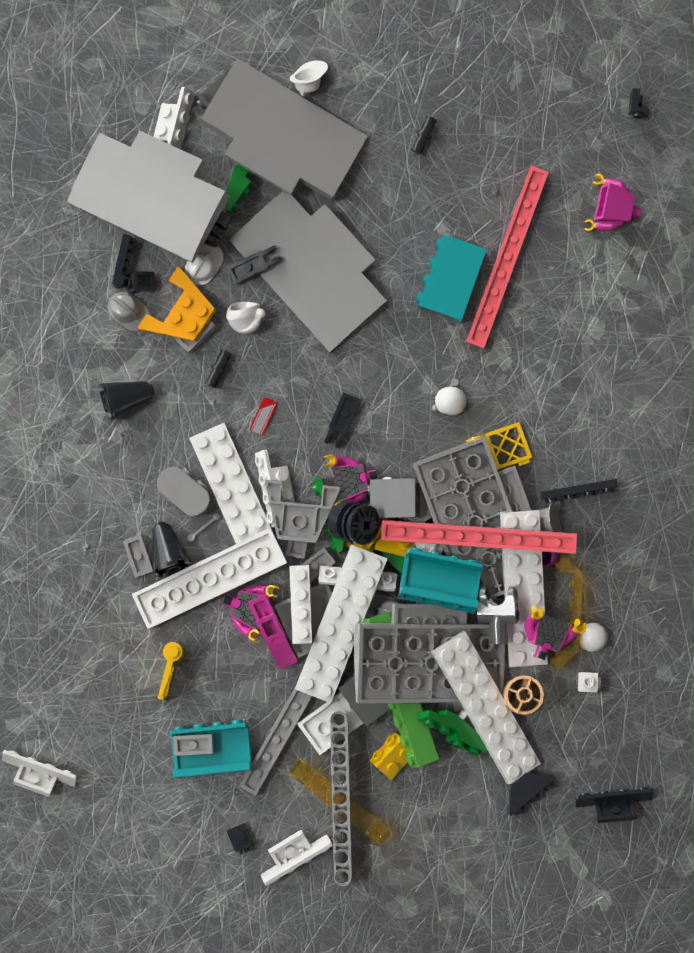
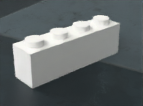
(300, 604)

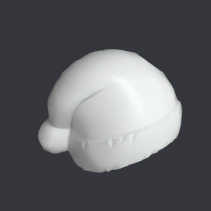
(245, 316)

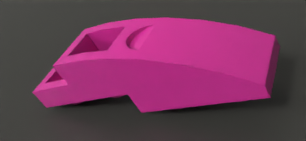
(272, 631)

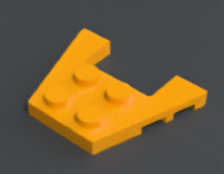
(188, 315)

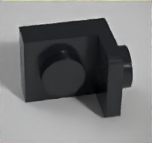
(634, 103)
(140, 282)
(240, 838)

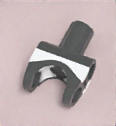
(497, 614)

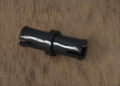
(423, 135)
(218, 368)

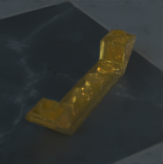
(566, 566)
(323, 789)

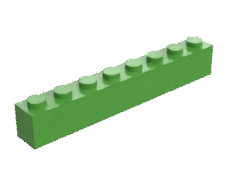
(413, 734)

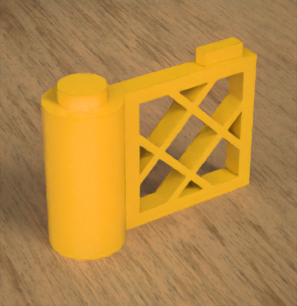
(521, 461)
(173, 653)

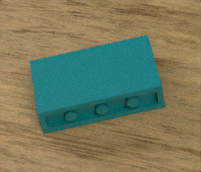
(451, 277)
(440, 580)
(230, 754)

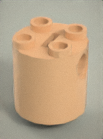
(523, 695)

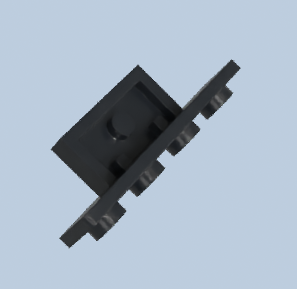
(614, 805)

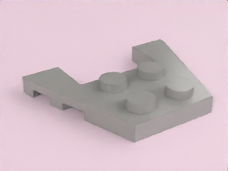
(298, 520)

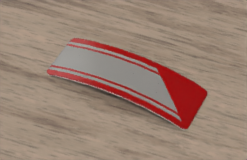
(263, 416)

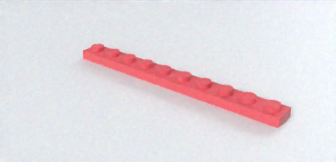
(507, 257)
(479, 536)

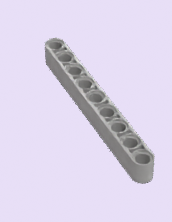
(338, 807)

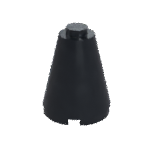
(124, 396)
(168, 551)

